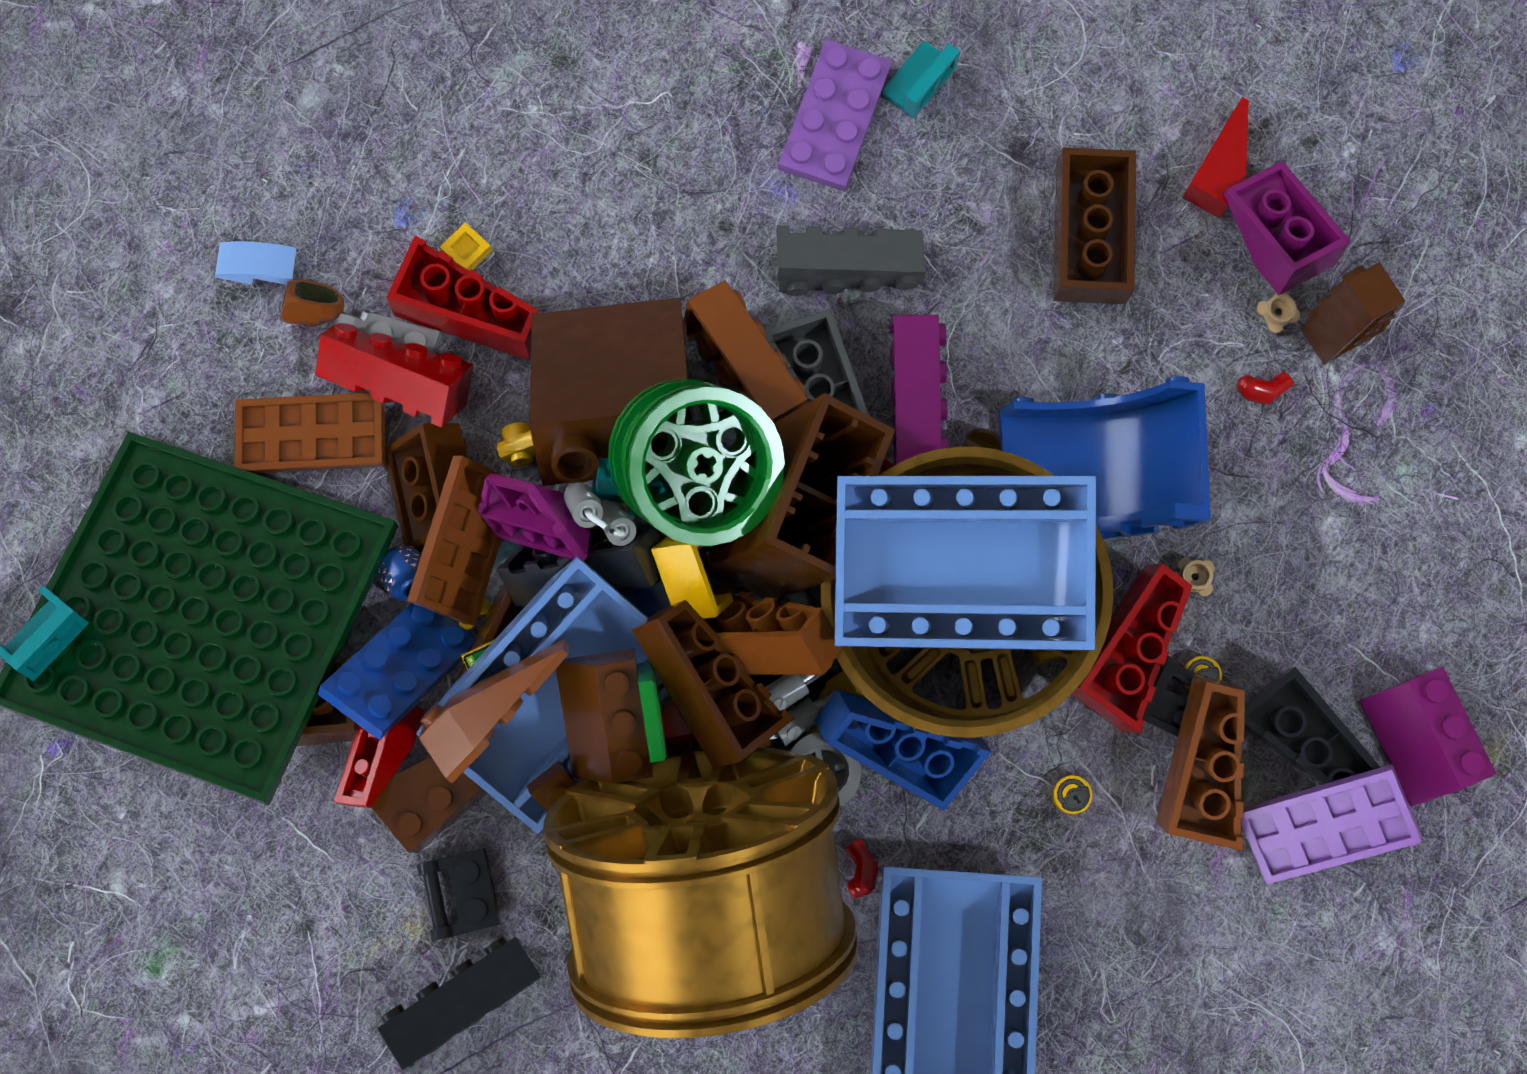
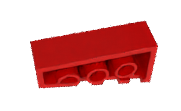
(459, 302)

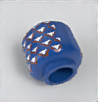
(399, 570)

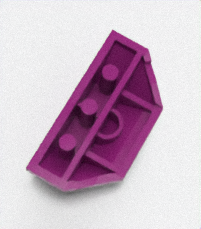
(532, 517)

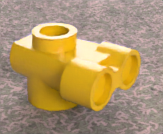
(516, 445)

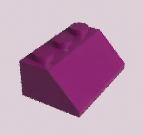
(1427, 737)

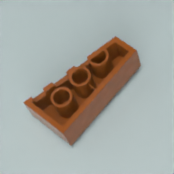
(775, 637)

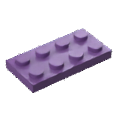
(835, 115)
(1330, 825)

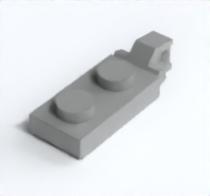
(399, 330)

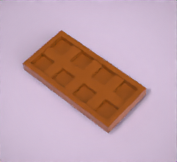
(309, 433)
(457, 548)

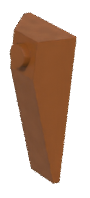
(465, 723)

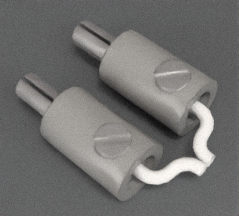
(609, 515)
(786, 692)

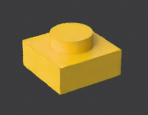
(466, 247)

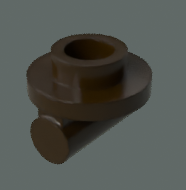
(983, 438)

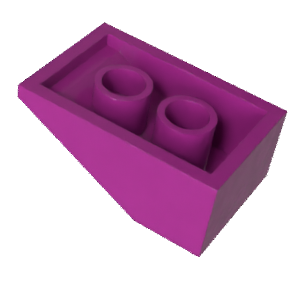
(1285, 228)

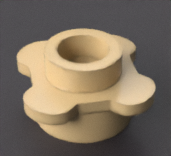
(1288, 310)
(1203, 569)

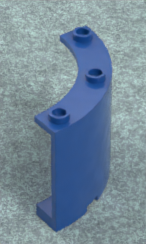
(1139, 446)

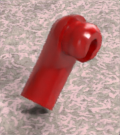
(1264, 391)
(866, 869)

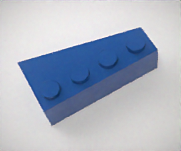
(915, 759)

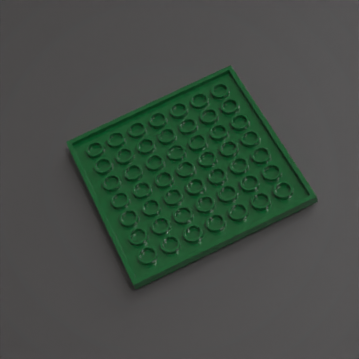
(205, 614)

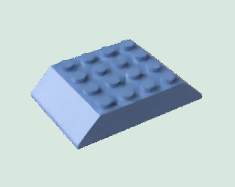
(966, 562)
(593, 620)
(956, 973)

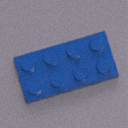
(397, 669)

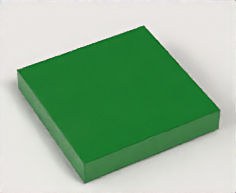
(651, 712)

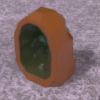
(310, 303)

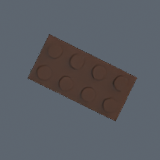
(1095, 226)

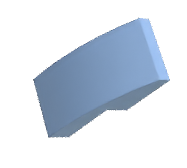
(248, 260)

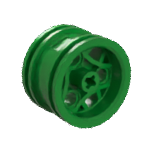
(697, 461)

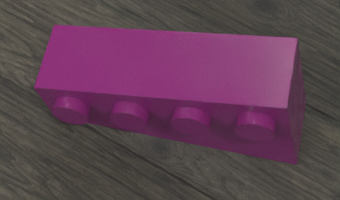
(917, 385)

